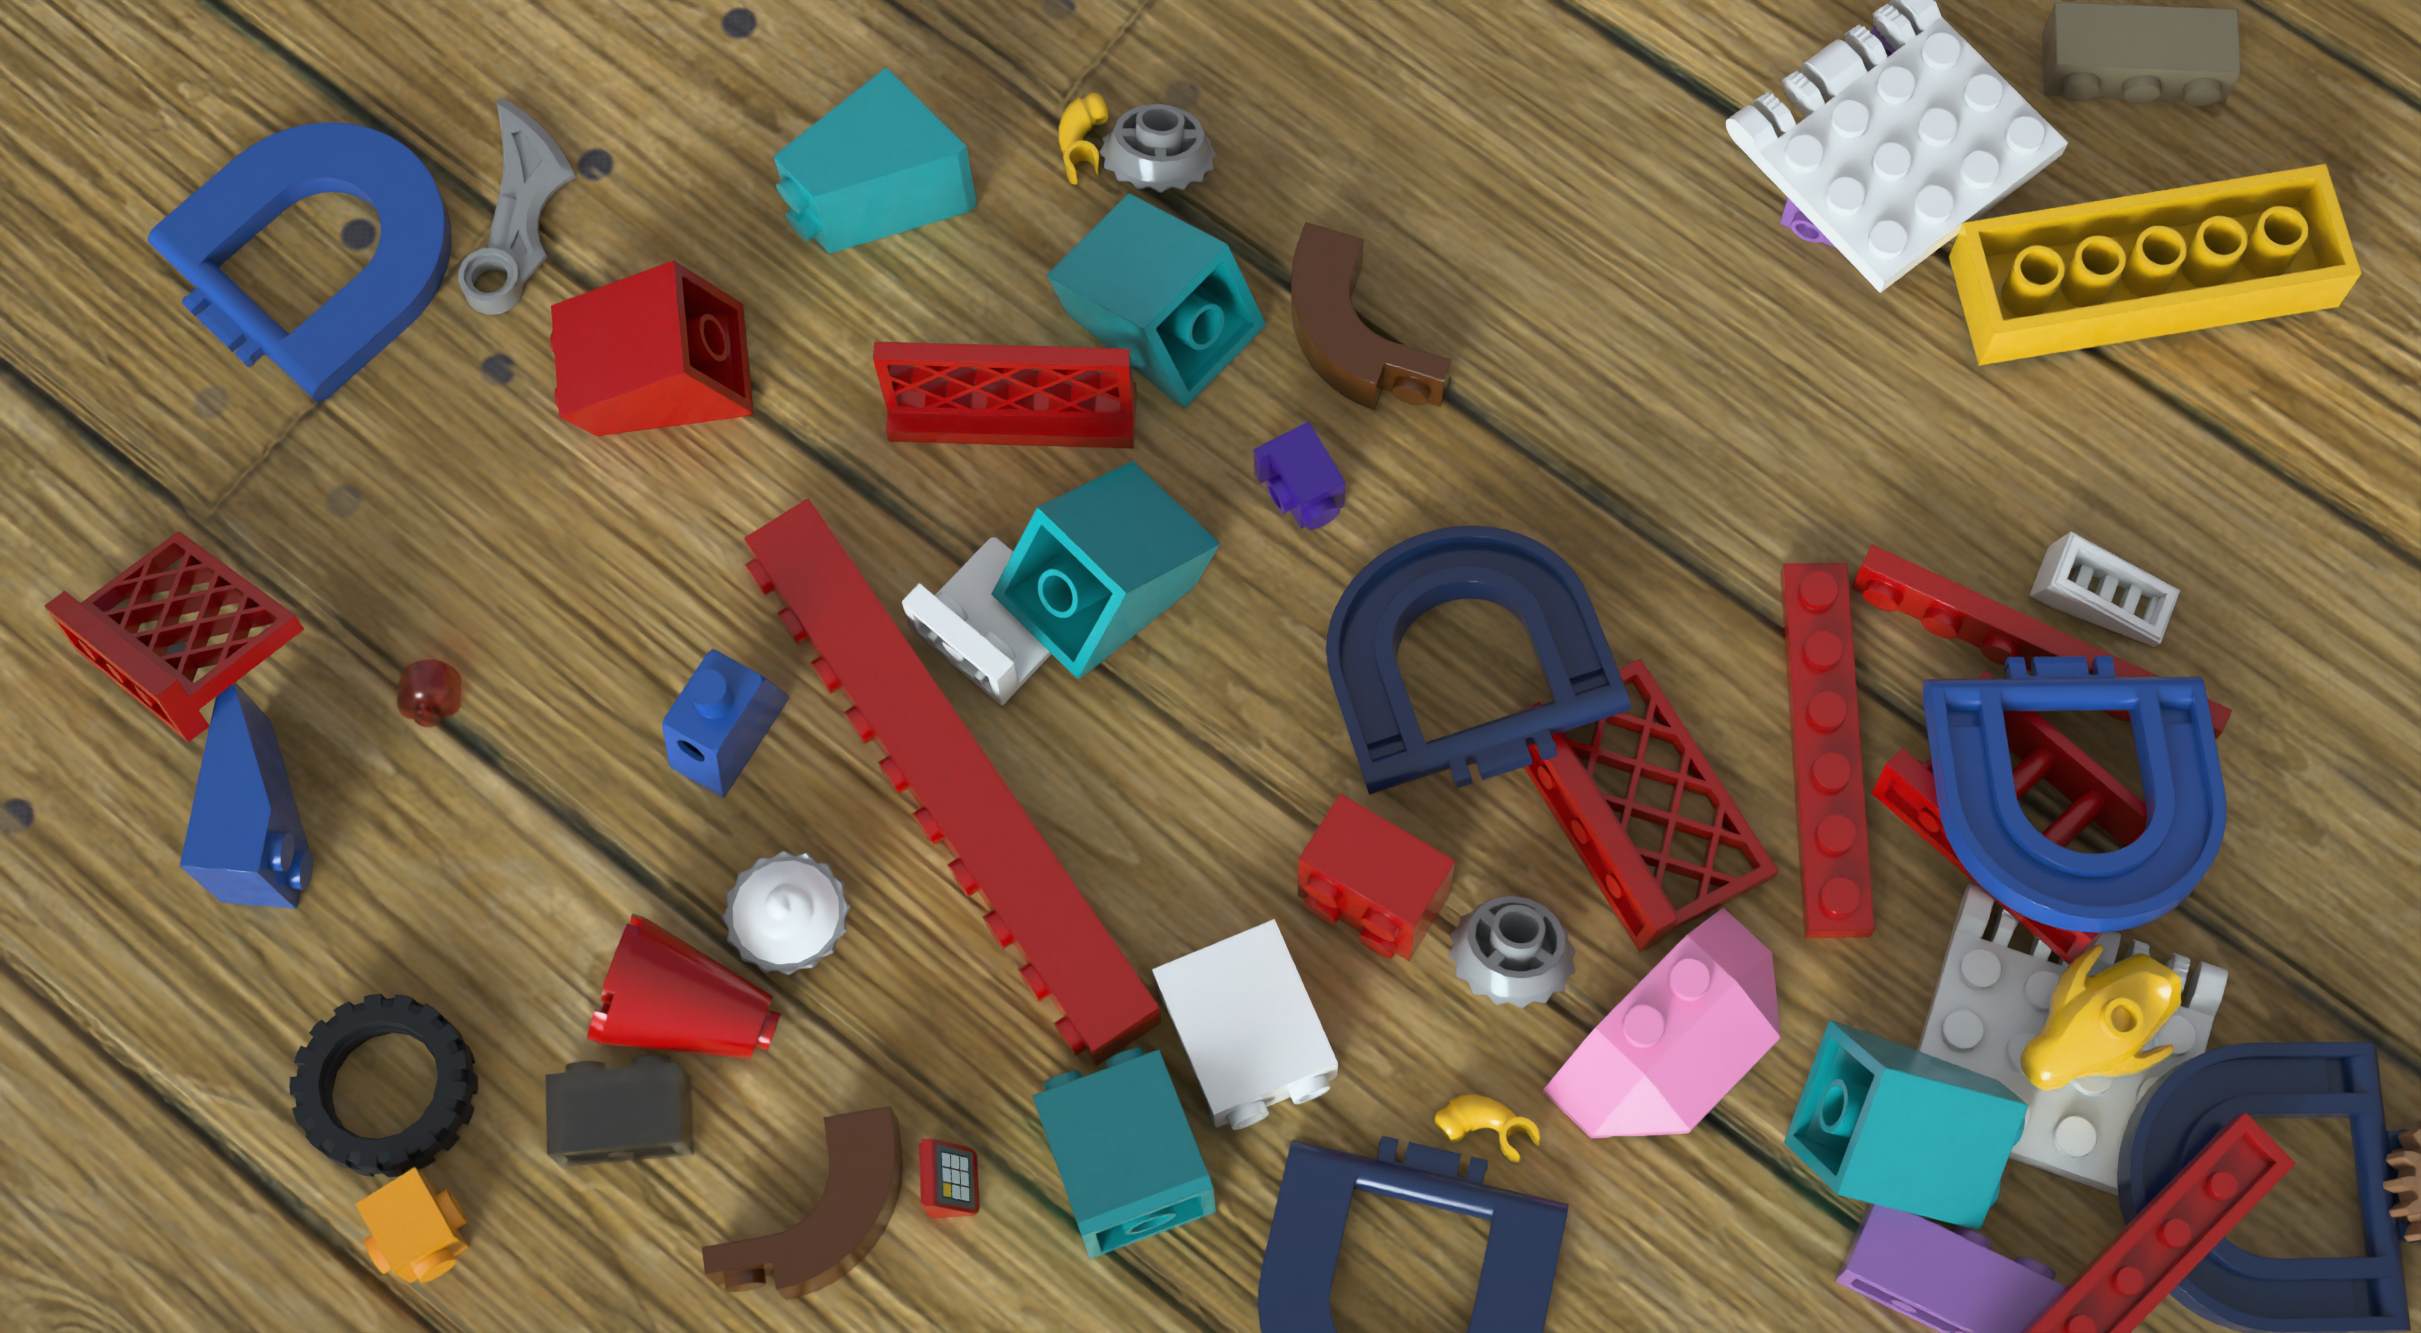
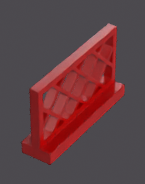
(1005, 396)
(140, 659)
(1602, 839)

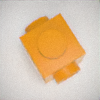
(413, 1227)

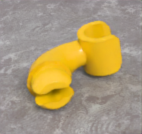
(1074, 125)
(1478, 1112)

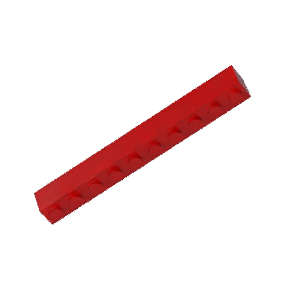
(953, 783)

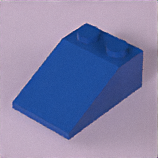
(244, 820)

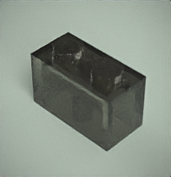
(619, 1112)

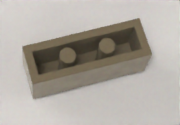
(2141, 53)

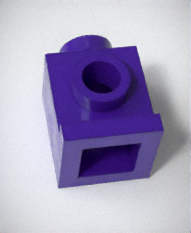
(1301, 477)

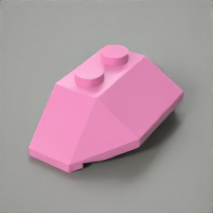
(1675, 1038)

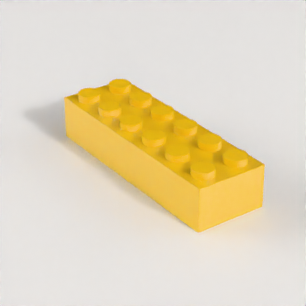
(2153, 264)

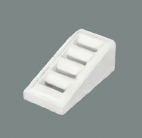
(2074, 599)

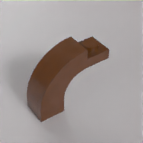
(1338, 342)
(841, 1227)

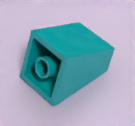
(874, 169)
(1162, 294)
(1102, 566)
(1904, 1128)
(1124, 1151)

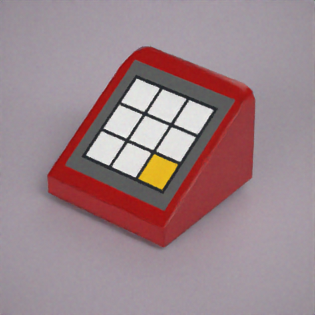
(948, 1179)

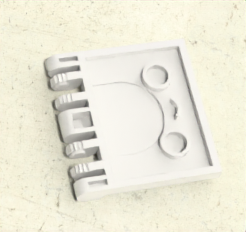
(1899, 147)
(2000, 999)

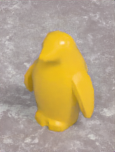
(2103, 1021)

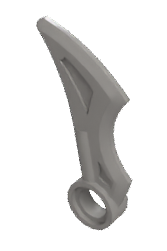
(530, 176)

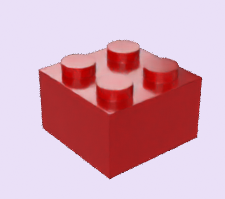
(1373, 879)

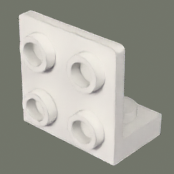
(974, 628)

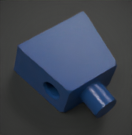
(723, 716)

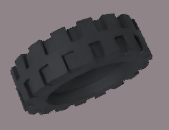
(329, 1050)

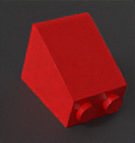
(650, 354)

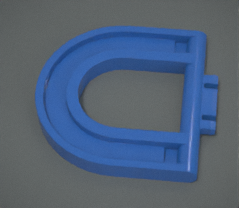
(258, 189)
(2021, 865)

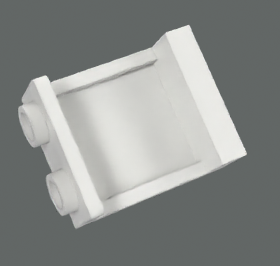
(1247, 1025)

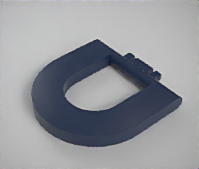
(1454, 566)
(2277, 1082)
(1313, 1216)

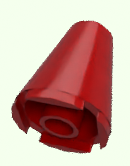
(678, 999)

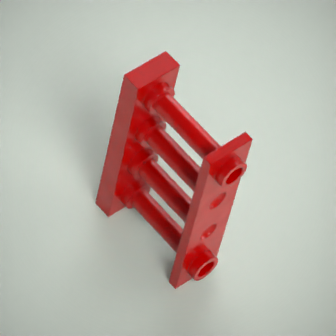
(1910, 793)

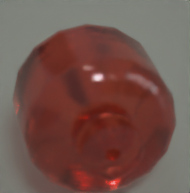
(428, 692)

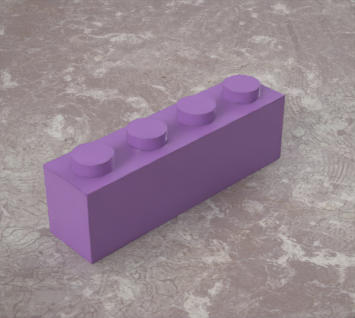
(1944, 1275)

